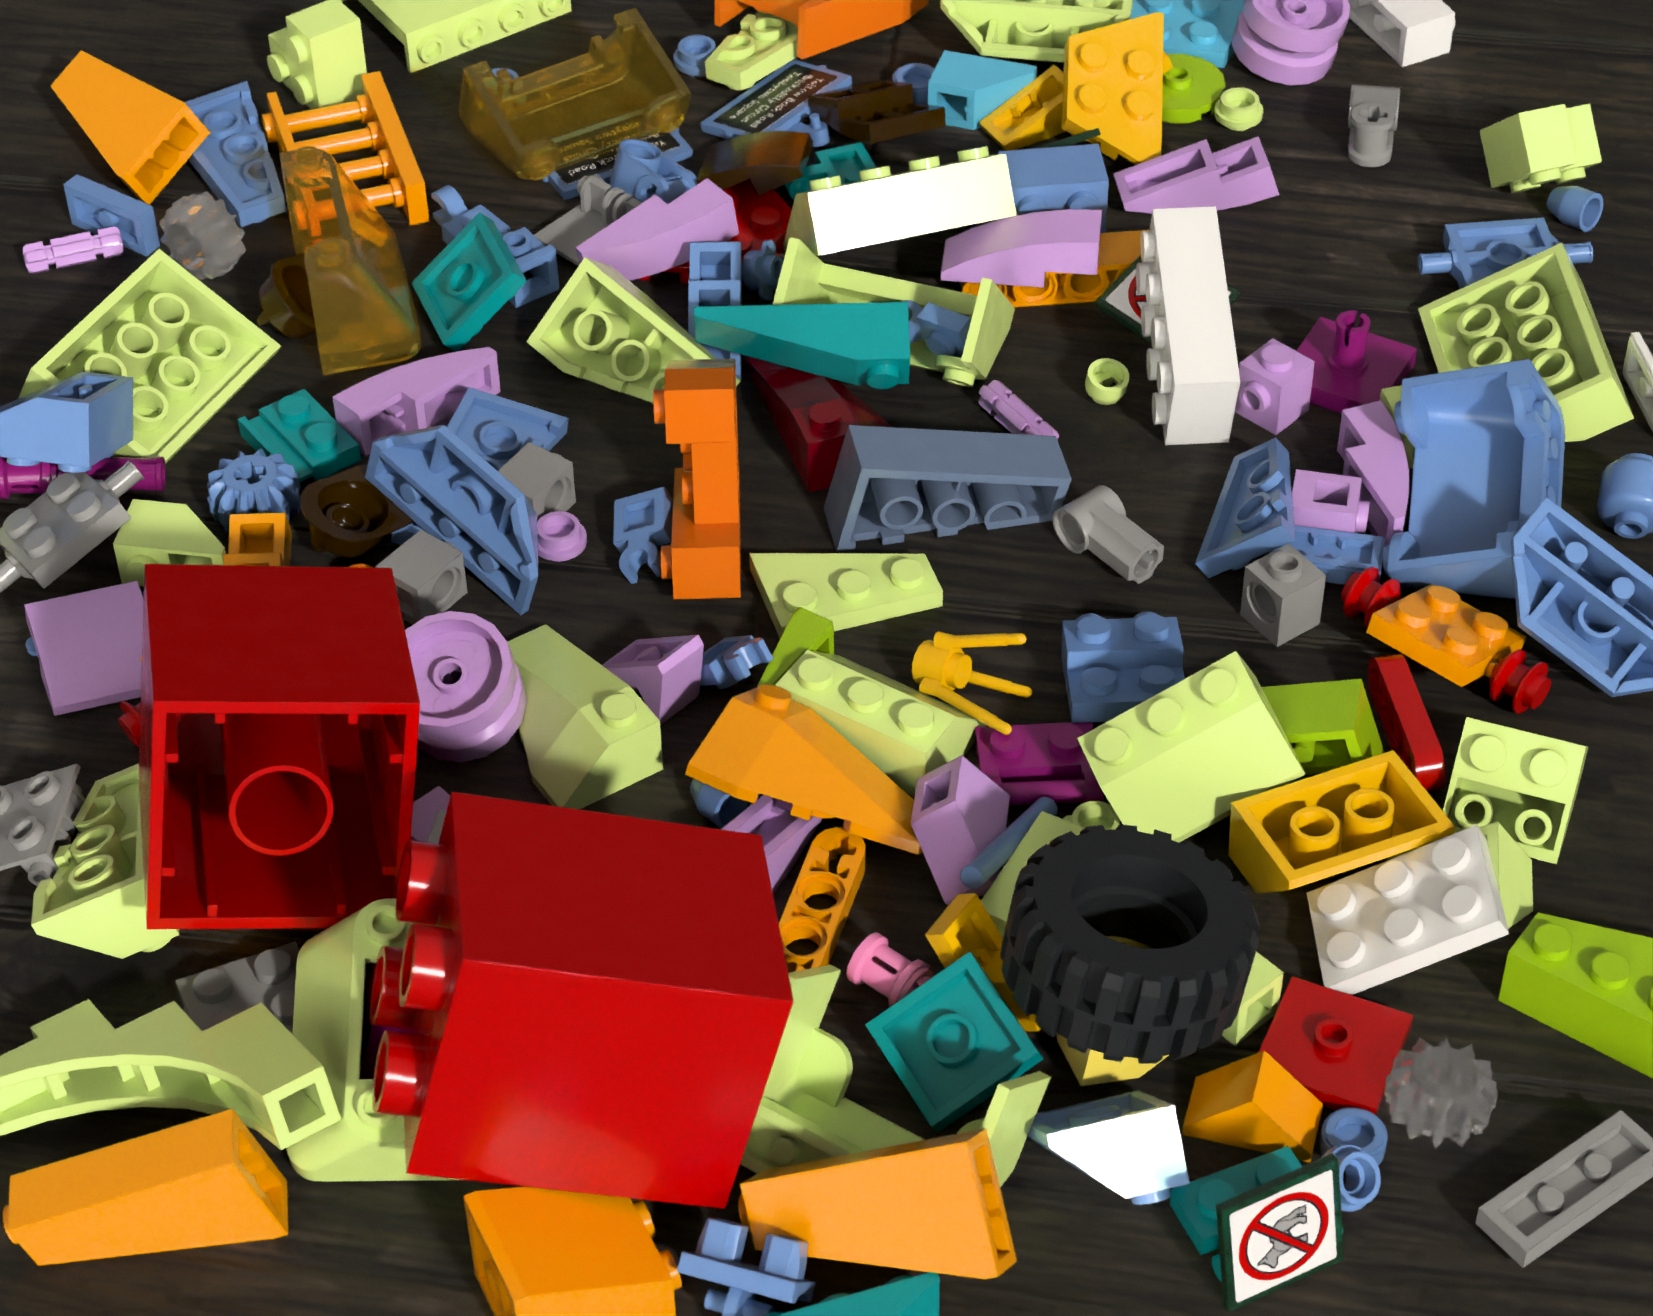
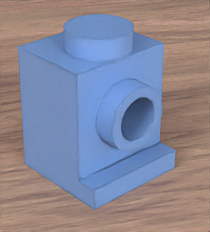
(535, 258)

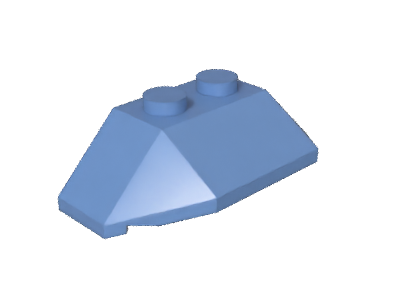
(462, 502)
(1584, 601)

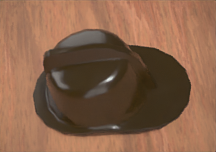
(287, 299)
(349, 514)

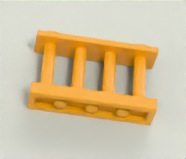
(382, 134)

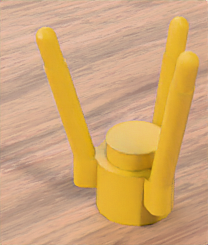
(943, 666)

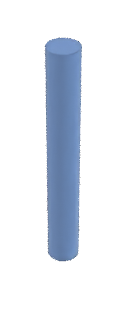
(1002, 848)

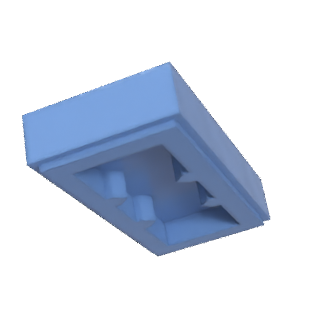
(1338, 552)

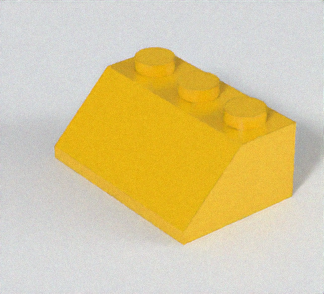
(1332, 823)

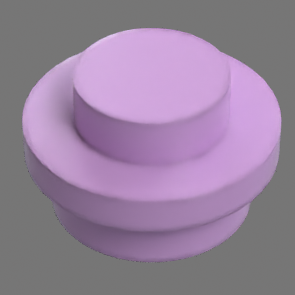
(560, 536)

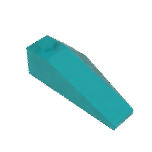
(830, 340)

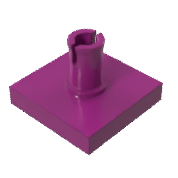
(1352, 362)

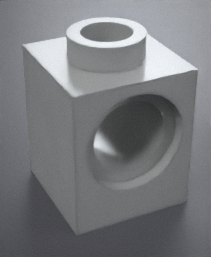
(542, 478)
(426, 576)
(1282, 595)

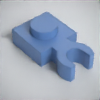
(640, 527)
(731, 660)

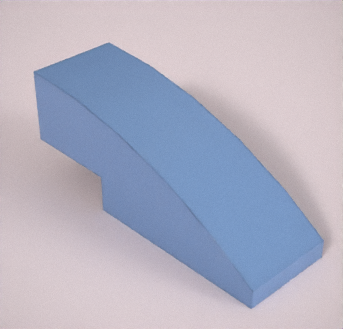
(715, 281)

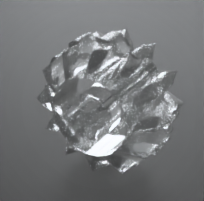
(202, 235)
(1440, 1092)

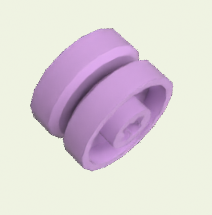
(1290, 38)
(465, 686)

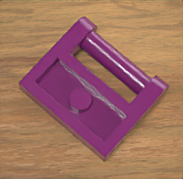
(1038, 762)

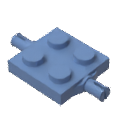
(1490, 246)

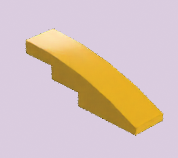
(1033, 111)

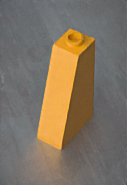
(130, 123)
(151, 1195)
(894, 1206)

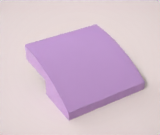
(89, 646)

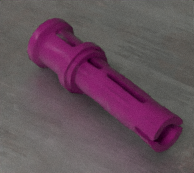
(37, 477)

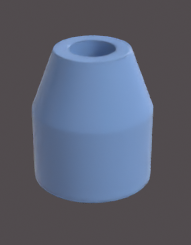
(1576, 206)
(715, 804)

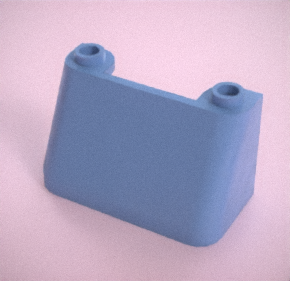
(1481, 467)

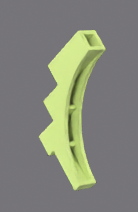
(167, 1062)

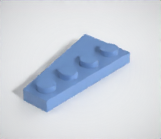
(236, 155)
(497, 432)

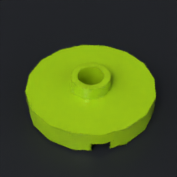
(1190, 89)

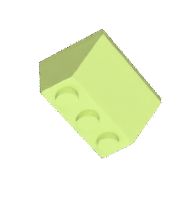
(883, 719)
(1192, 751)

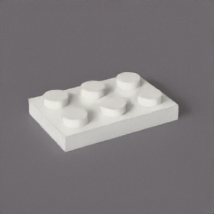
(1407, 912)

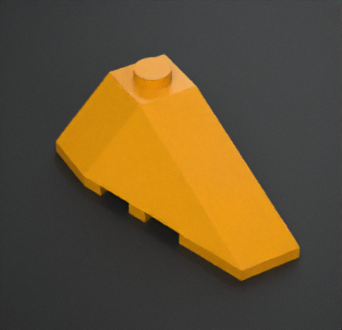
(793, 755)

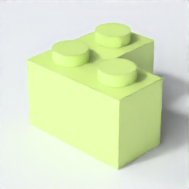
(320, 55)
(1541, 147)

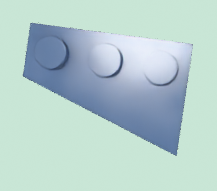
(1251, 511)

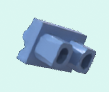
(719, 1261)

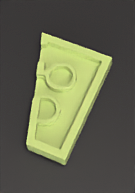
(753, 53)
(845, 586)

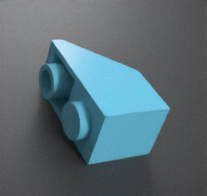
(975, 86)

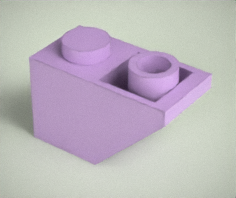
(955, 819)

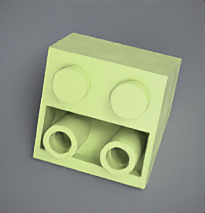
(1515, 780)

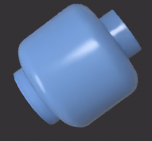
(1627, 495)

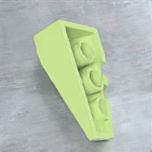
(100, 877)

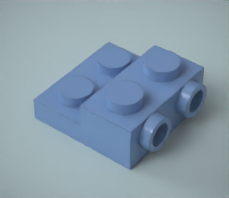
(1118, 662)

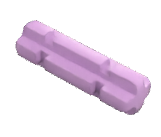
(73, 249)
(1012, 411)

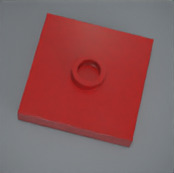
(1336, 1044)

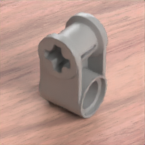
(1372, 124)

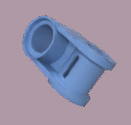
(646, 171)

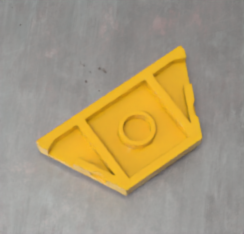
(1117, 86)

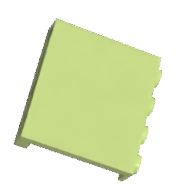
(448, 28)

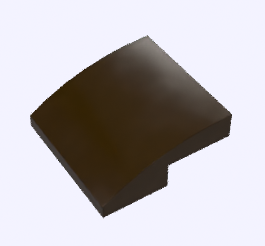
(876, 111)
(763, 157)

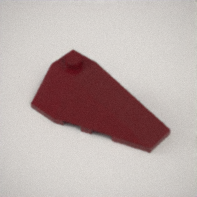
(810, 416)

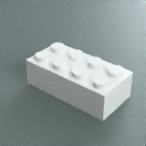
(1188, 326)

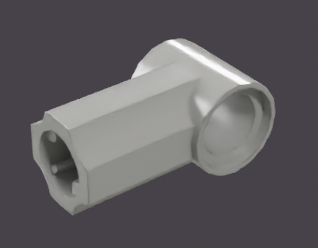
(1100, 525)

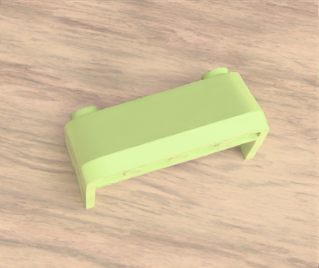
(810, 281)
(330, 1028)
(810, 1119)

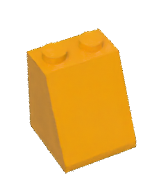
(568, 1254)

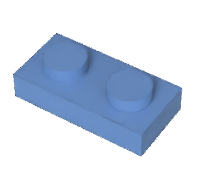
(99, 207)

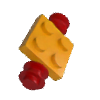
(1448, 637)

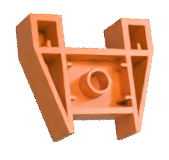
(826, 22)
(702, 418)

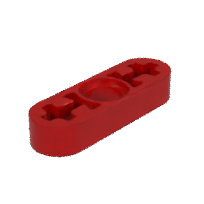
(1406, 719)

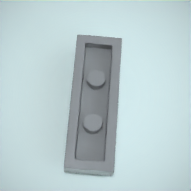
(1569, 1189)

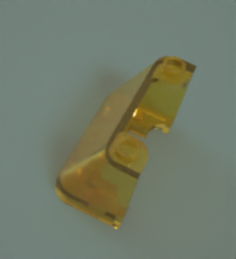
(577, 105)
(351, 266)

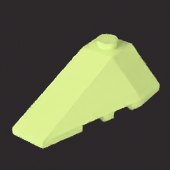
(612, 333)
(581, 723)

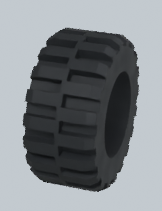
(1121, 994)

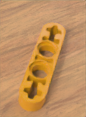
(823, 925)

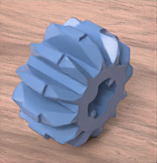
(253, 486)

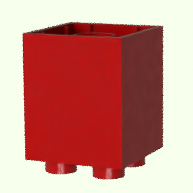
(273, 744)
(580, 1001)

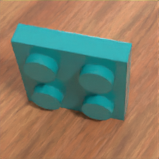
(468, 282)
(953, 1042)

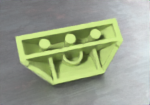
(1031, 26)

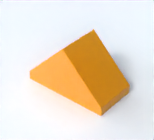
(1254, 1108)

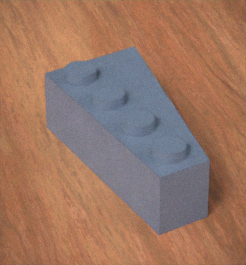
(940, 481)

